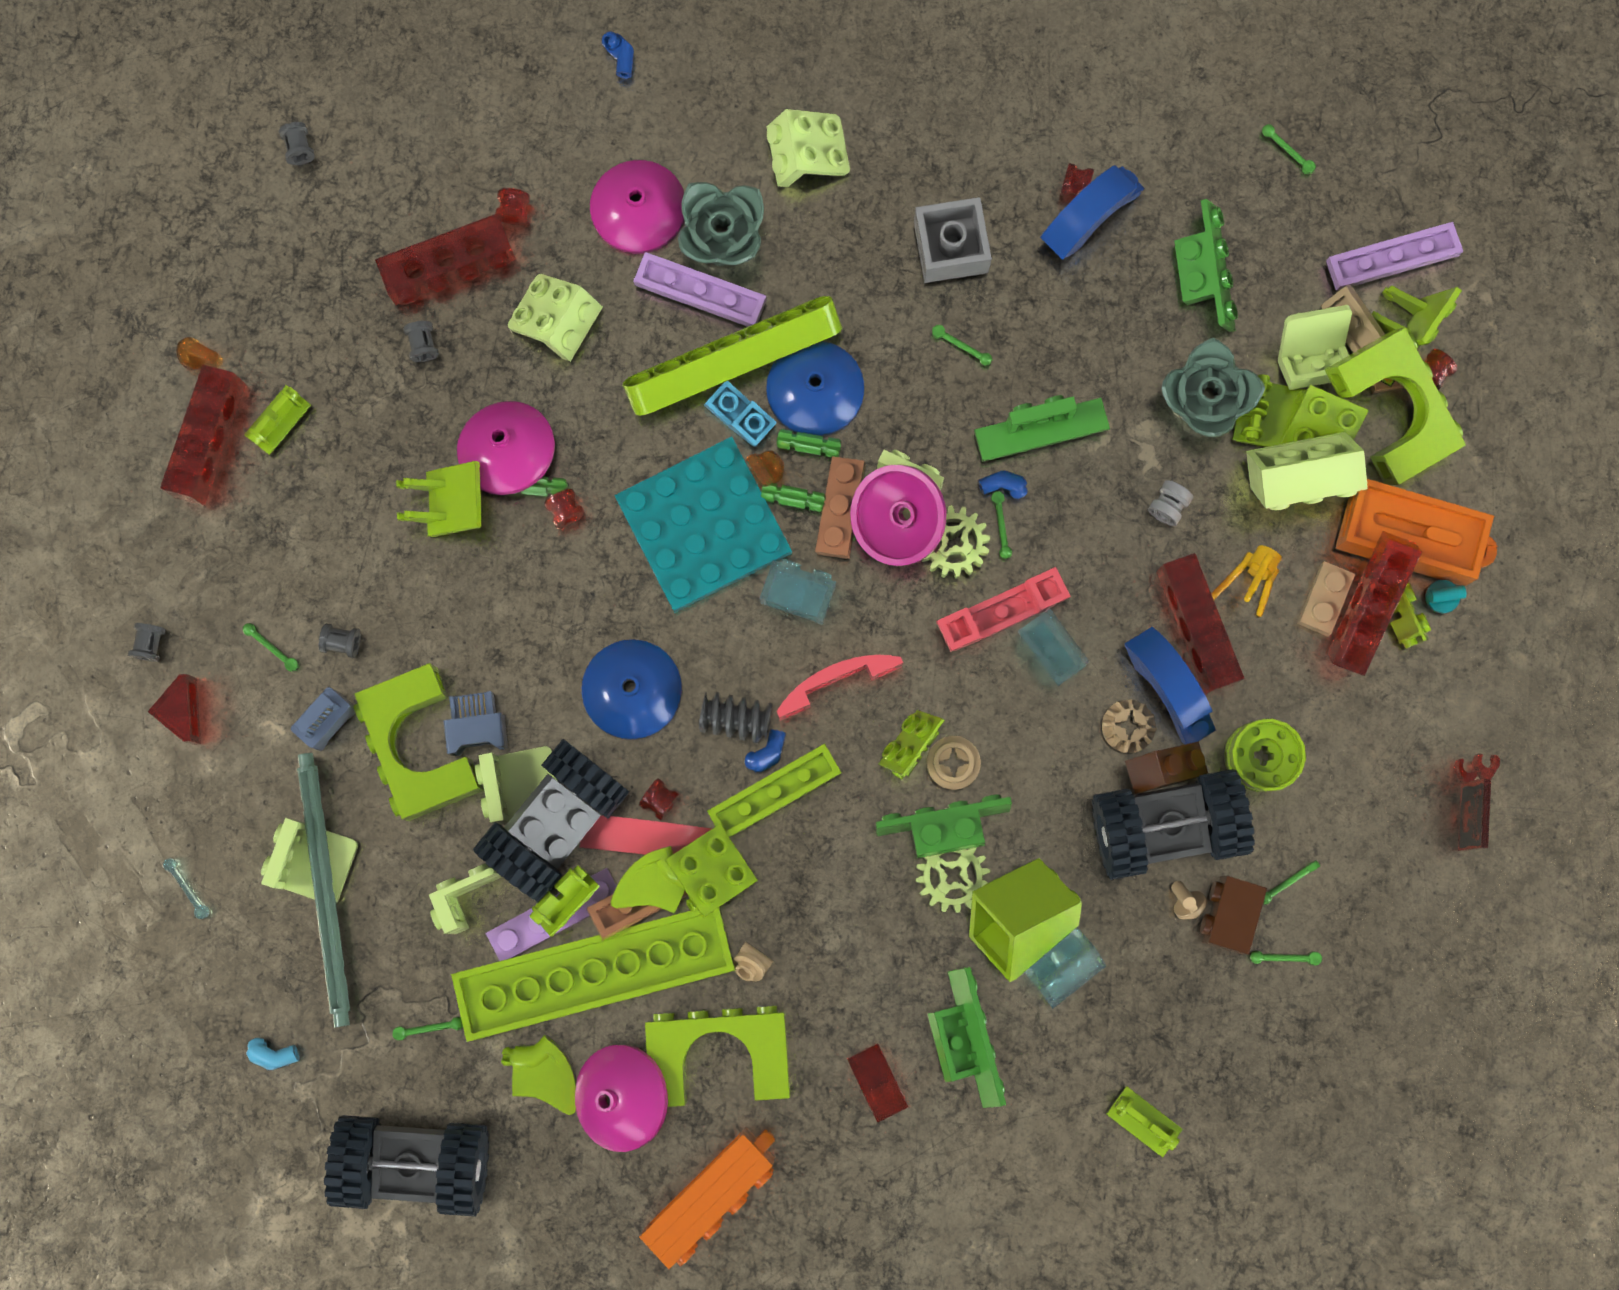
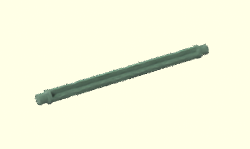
(323, 890)

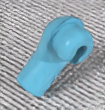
(269, 1059)

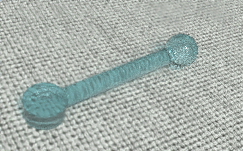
(200, 911)

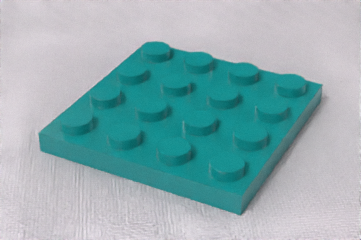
(703, 524)

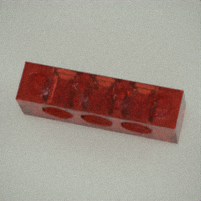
(429, 254)
(203, 435)
(1374, 603)
(1200, 624)

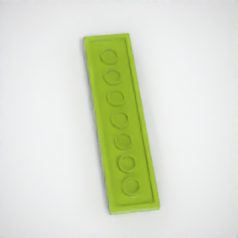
(591, 973)

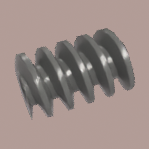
(735, 717)

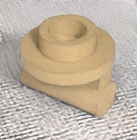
(1189, 904)
(751, 963)

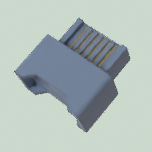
(323, 719)
(474, 723)

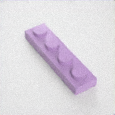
(1394, 256)
(699, 290)
(523, 933)

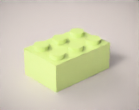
(1307, 470)

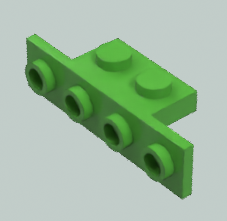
(1204, 267)
(1041, 426)
(945, 829)
(964, 1040)

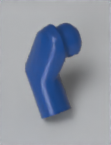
(621, 51)
(1004, 479)
(767, 756)

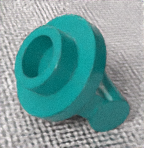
(1444, 596)

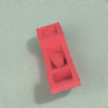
(1003, 610)
(874, 664)
(639, 835)

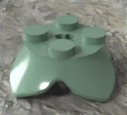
(705, 208)
(1212, 367)

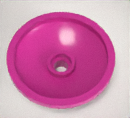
(640, 224)
(515, 460)
(879, 516)
(635, 1094)

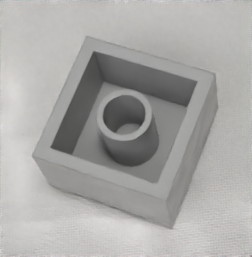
(952, 240)

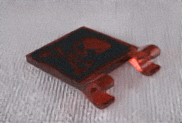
(1475, 802)

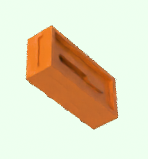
(1450, 536)
(712, 1193)

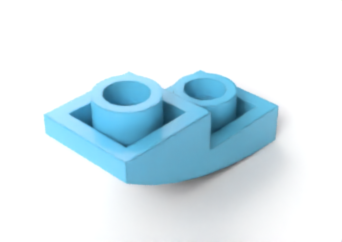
(740, 414)

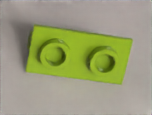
(277, 419)
(1410, 624)
(575, 889)
(1145, 1122)

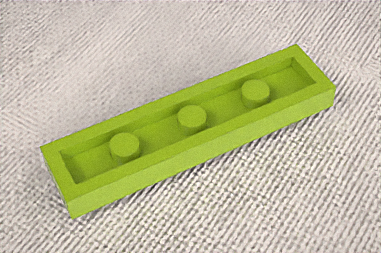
(775, 791)

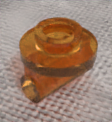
(193, 354)
(767, 467)

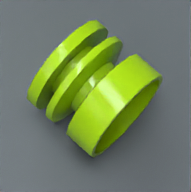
(1284, 752)

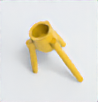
(1262, 567)

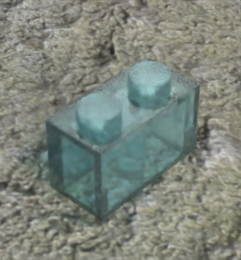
(798, 591)
(1053, 646)
(1065, 968)

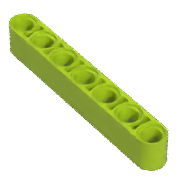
(732, 355)

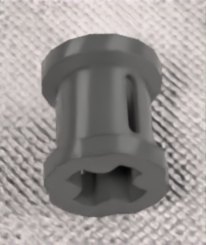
(296, 143)
(421, 341)
(339, 640)
(146, 642)

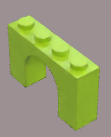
(1432, 431)
(383, 711)
(760, 1032)

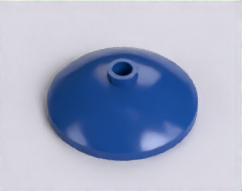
(820, 408)
(648, 705)

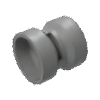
(1170, 503)

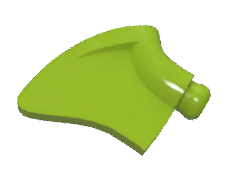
(649, 883)
(542, 1073)

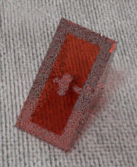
(180, 709)
(877, 1082)

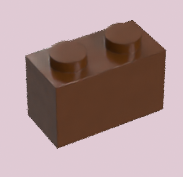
(1166, 767)
(1233, 914)

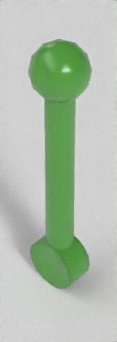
(1307, 166)
(939, 332)
(997, 499)
(290, 663)
(1308, 869)
(1312, 958)
(401, 1032)

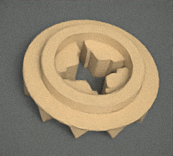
(1117, 736)
(964, 751)

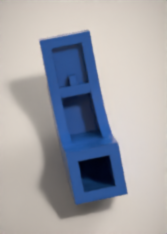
(1090, 209)
(1174, 684)

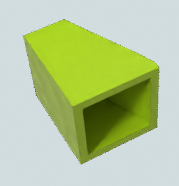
(1022, 917)

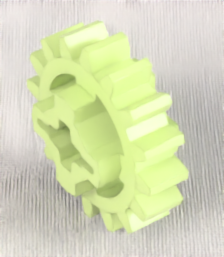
(964, 550)
(940, 891)

